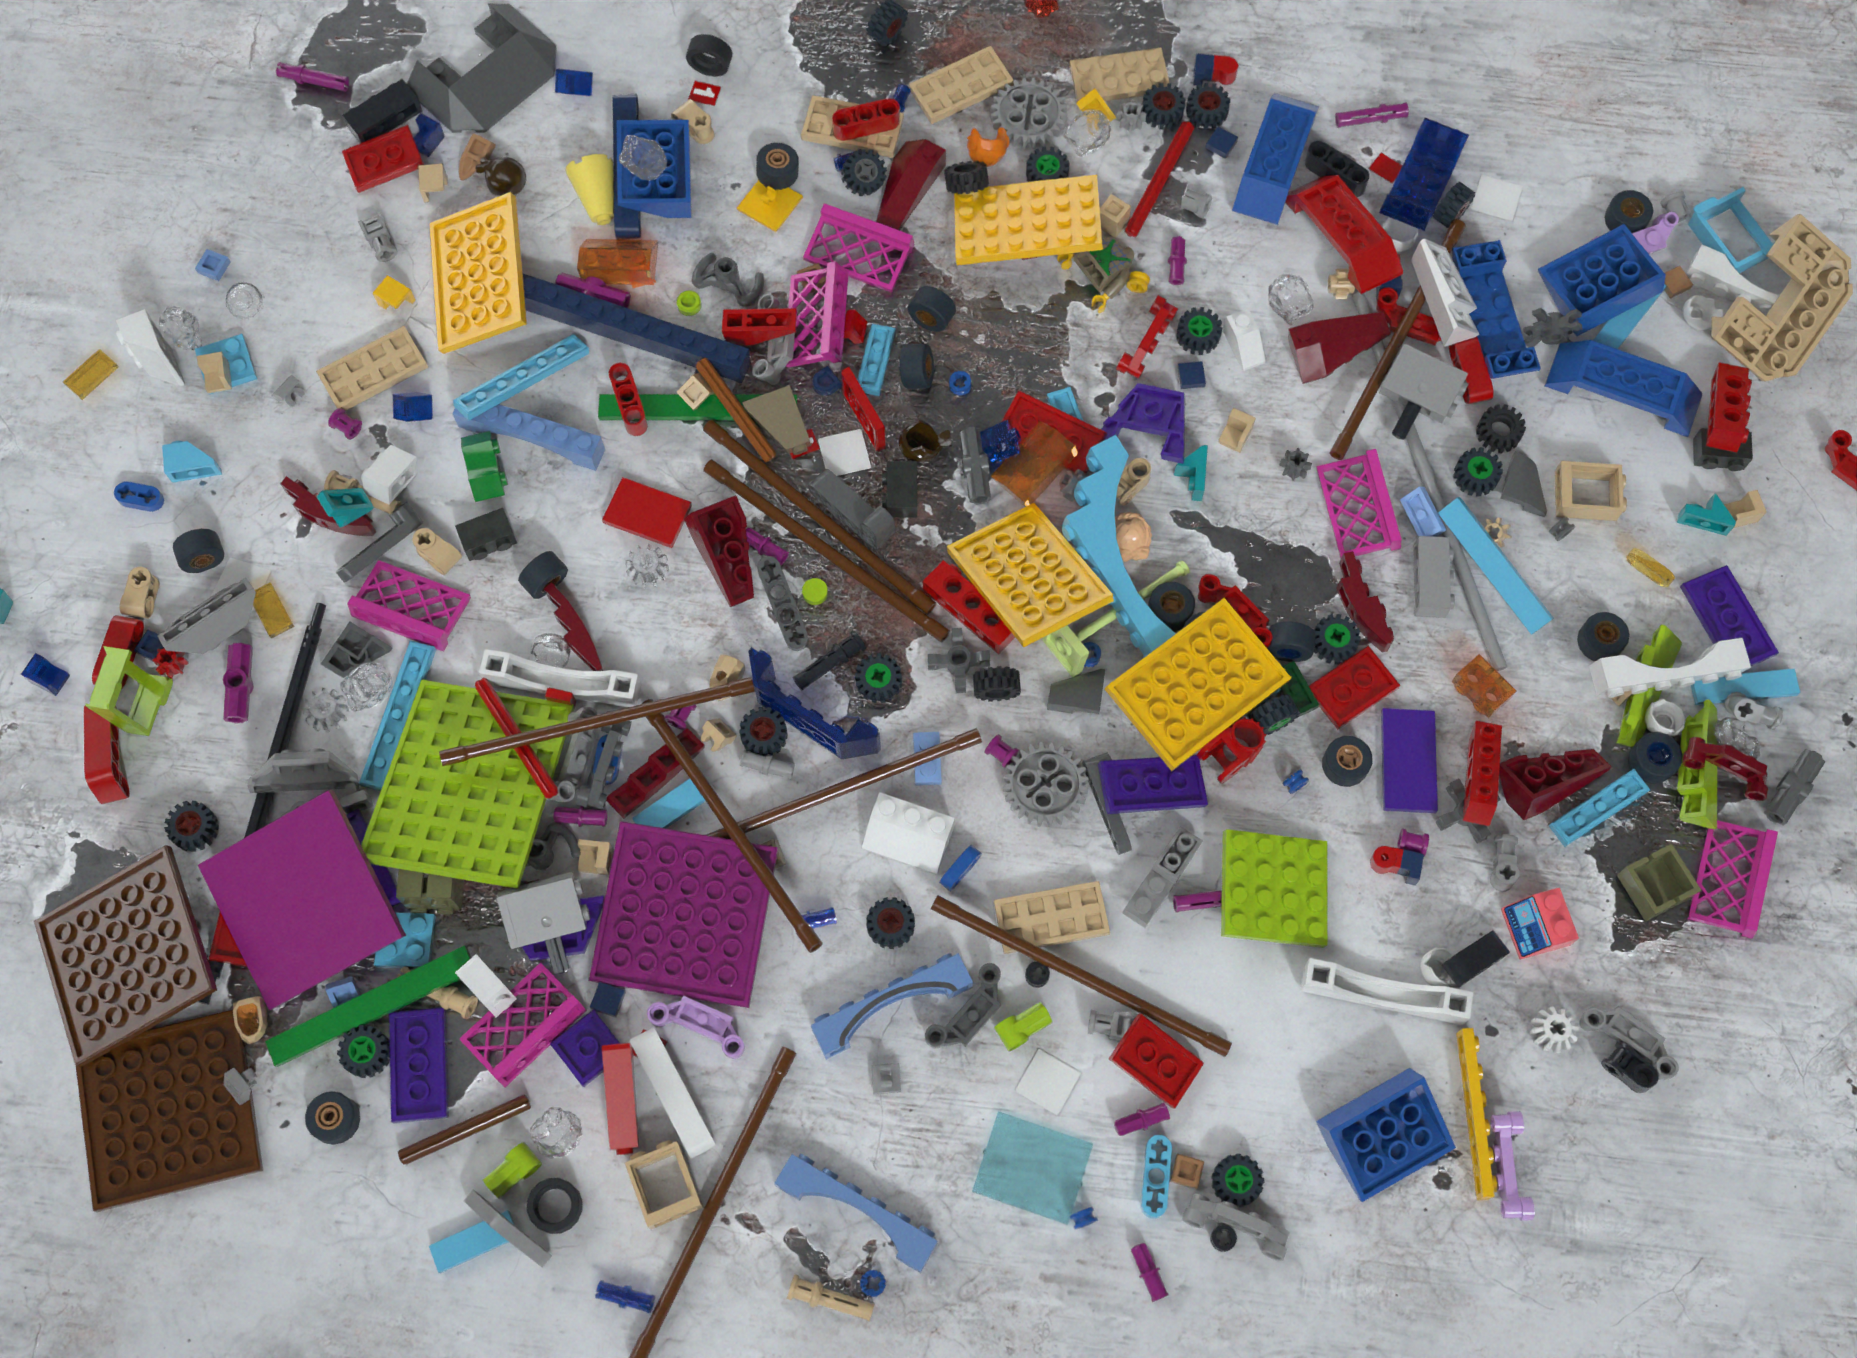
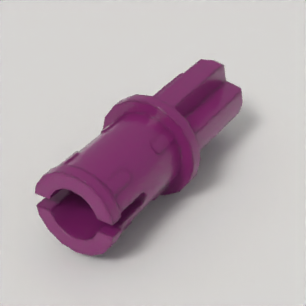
(1177, 260)
(766, 546)
(580, 816)
(1141, 1119)
(1149, 1272)

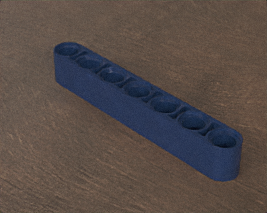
(626, 221)

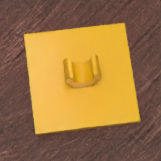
(769, 205)

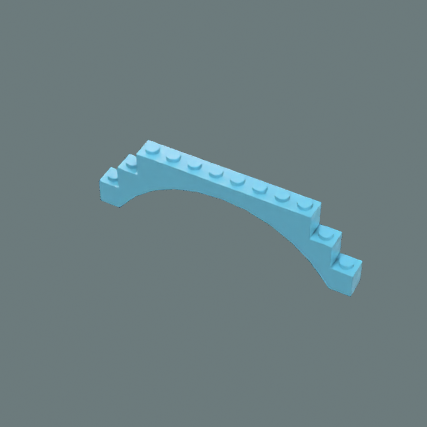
(1094, 537)

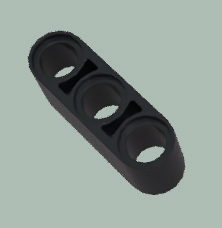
(1330, 158)
(1475, 958)

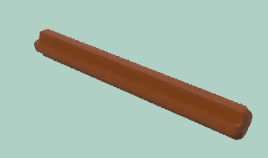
(736, 410)

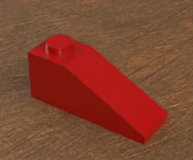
(757, 325)

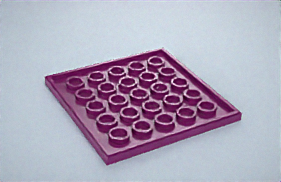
(301, 899)
(682, 916)

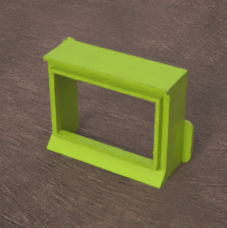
(151, 693)

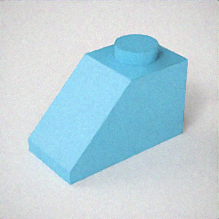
(186, 462)

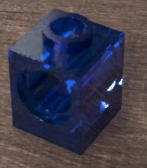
(1000, 441)

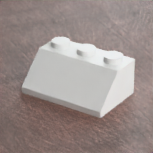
(148, 347)
(908, 833)

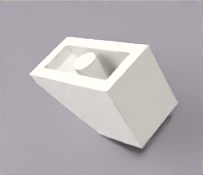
(1244, 339)
(485, 985)

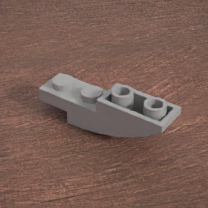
(1162, 877)

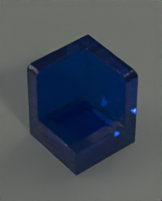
(573, 82)
(429, 134)
(412, 406)
(45, 675)

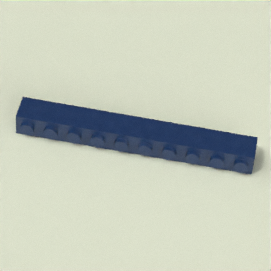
(634, 328)

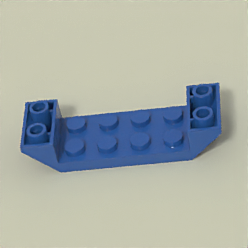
(1274, 158)
(1495, 316)
(1627, 380)

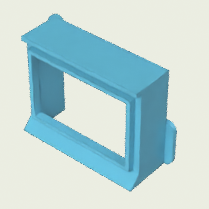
(1707, 236)

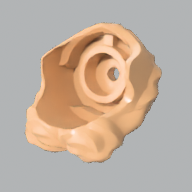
(1132, 536)

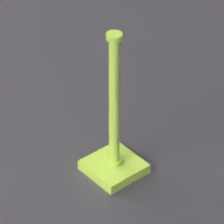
(1069, 647)

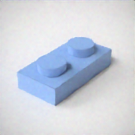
(1422, 513)
(931, 771)

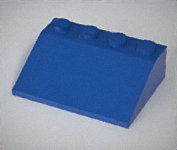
(670, 192)
(1603, 278)
(1386, 1134)

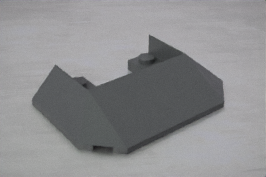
(495, 86)

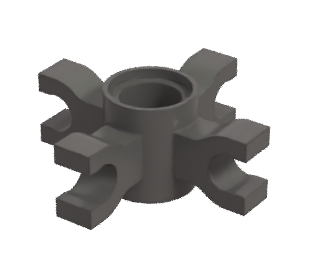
(1552, 327)
(940, 661)
(1457, 793)

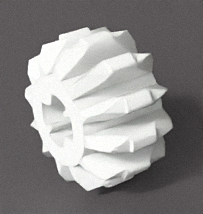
(1551, 1019)

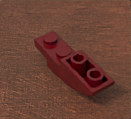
(310, 508)
(1361, 608)

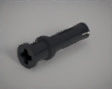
(839, 654)

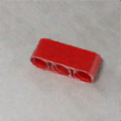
(857, 127)
(1469, 358)
(633, 408)
(121, 634)

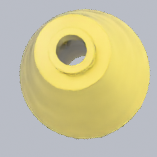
(594, 186)

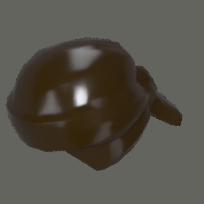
(502, 175)
(921, 443)

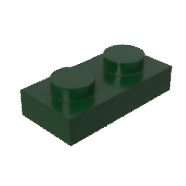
(1299, 690)

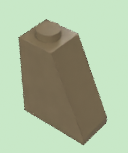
(780, 419)

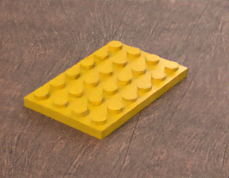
(1028, 220)
(477, 273)
(1029, 574)
(1197, 684)

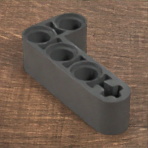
(869, 524)

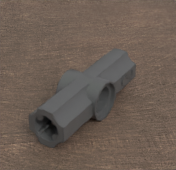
(975, 466)
(1794, 787)

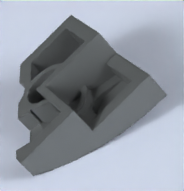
(1523, 485)
(353, 649)
(1077, 693)

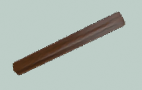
(464, 1129)

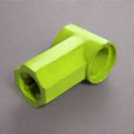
(1016, 1029)
(518, 1165)

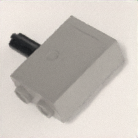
(1423, 387)
(546, 913)

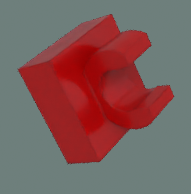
(854, 326)

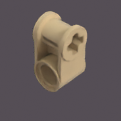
(699, 121)
(1130, 483)
(437, 553)
(140, 594)

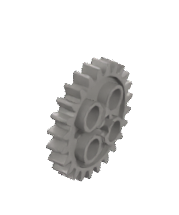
(1051, 114)
(1031, 766)

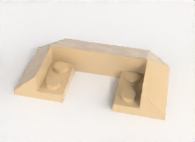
(1803, 312)

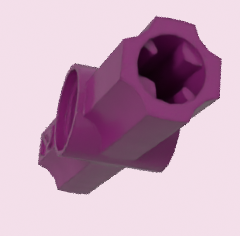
(594, 287)
(237, 698)

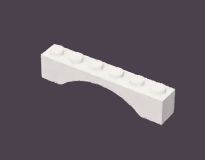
(1715, 273)
(1622, 674)
(596, 686)
(1420, 1000)

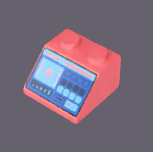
(1540, 923)

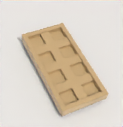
(1119, 74)
(960, 84)
(819, 129)
(372, 369)
(1054, 915)

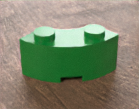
(483, 466)

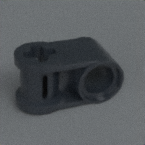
(1629, 1066)

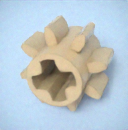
(1340, 284)
(1502, 535)

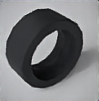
(713, 46)
(534, 1198)

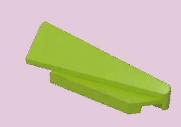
(1659, 654)
(1699, 785)

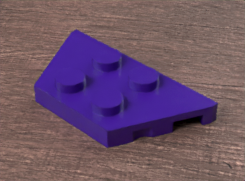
(575, 942)

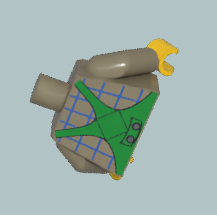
(1104, 268)

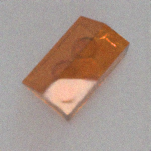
(618, 260)
(1040, 461)

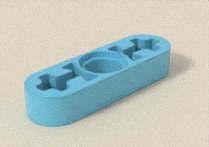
(1147, 1196)

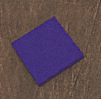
(582, 1047)

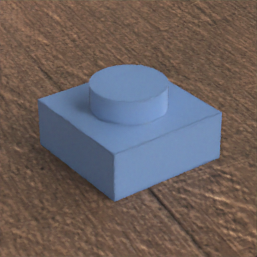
(212, 265)
(342, 991)

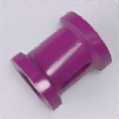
(349, 433)
(679, 716)
(1001, 751)
(1413, 842)

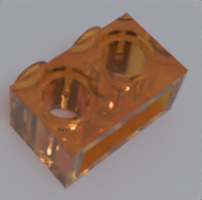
(1488, 682)

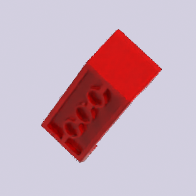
(1350, 230)

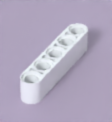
(672, 1093)

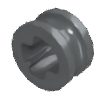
(1562, 528)

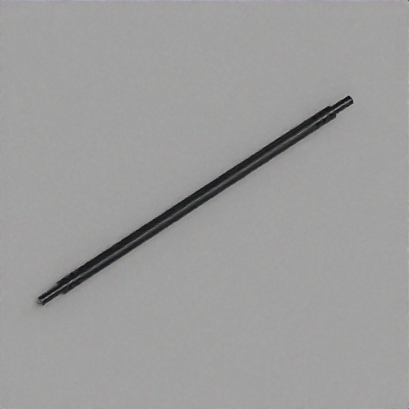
(282, 734)

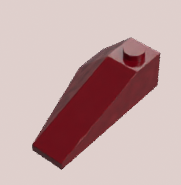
(909, 180)
(1329, 343)
(723, 544)
(1544, 781)

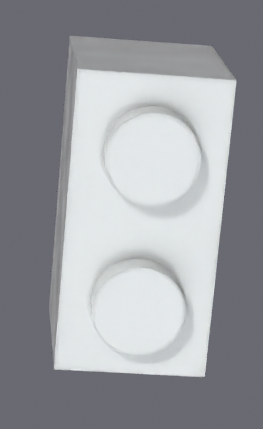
(389, 474)

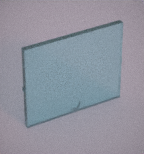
(1032, 1168)

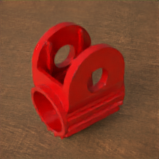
(1242, 729)

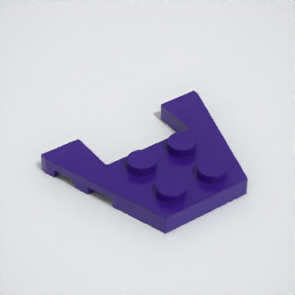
(1153, 412)

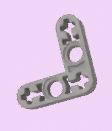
(506, 1228)

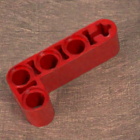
(102, 759)

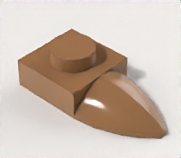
(474, 151)

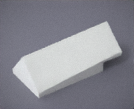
(1444, 292)

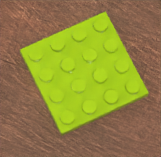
(1274, 888)

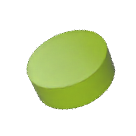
(688, 303)
(815, 591)

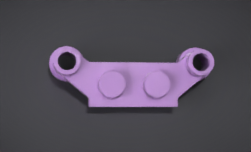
(1655, 237)
(700, 1020)
(1511, 1205)

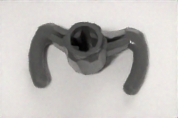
(727, 278)
(541, 852)

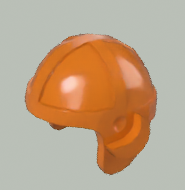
(987, 150)

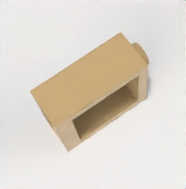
(1595, 471)
(671, 1212)

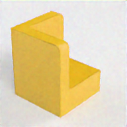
(1095, 101)
(392, 293)

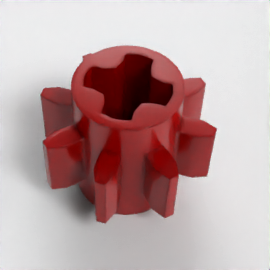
(172, 668)

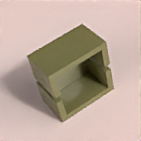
(1660, 883)
(429, 893)

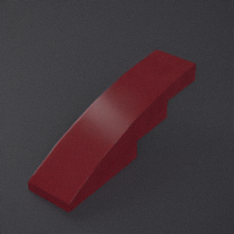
(577, 635)
(652, 776)

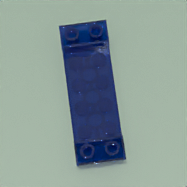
(1424, 174)
(859, 741)

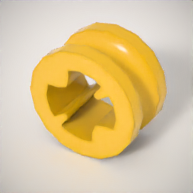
(1138, 282)

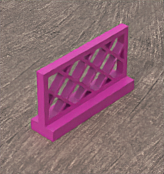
(871, 232)
(831, 313)
(1379, 495)
(396, 620)
(1756, 885)
(533, 1043)

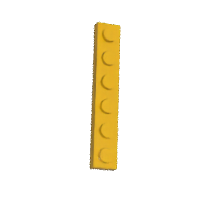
(1478, 1126)

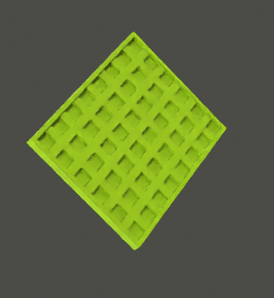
(467, 816)

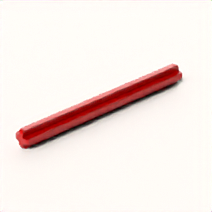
(1159, 179)
(509, 728)

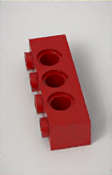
(1728, 407)
(947, 575)
(1482, 773)

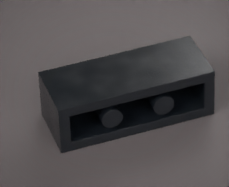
(382, 112)

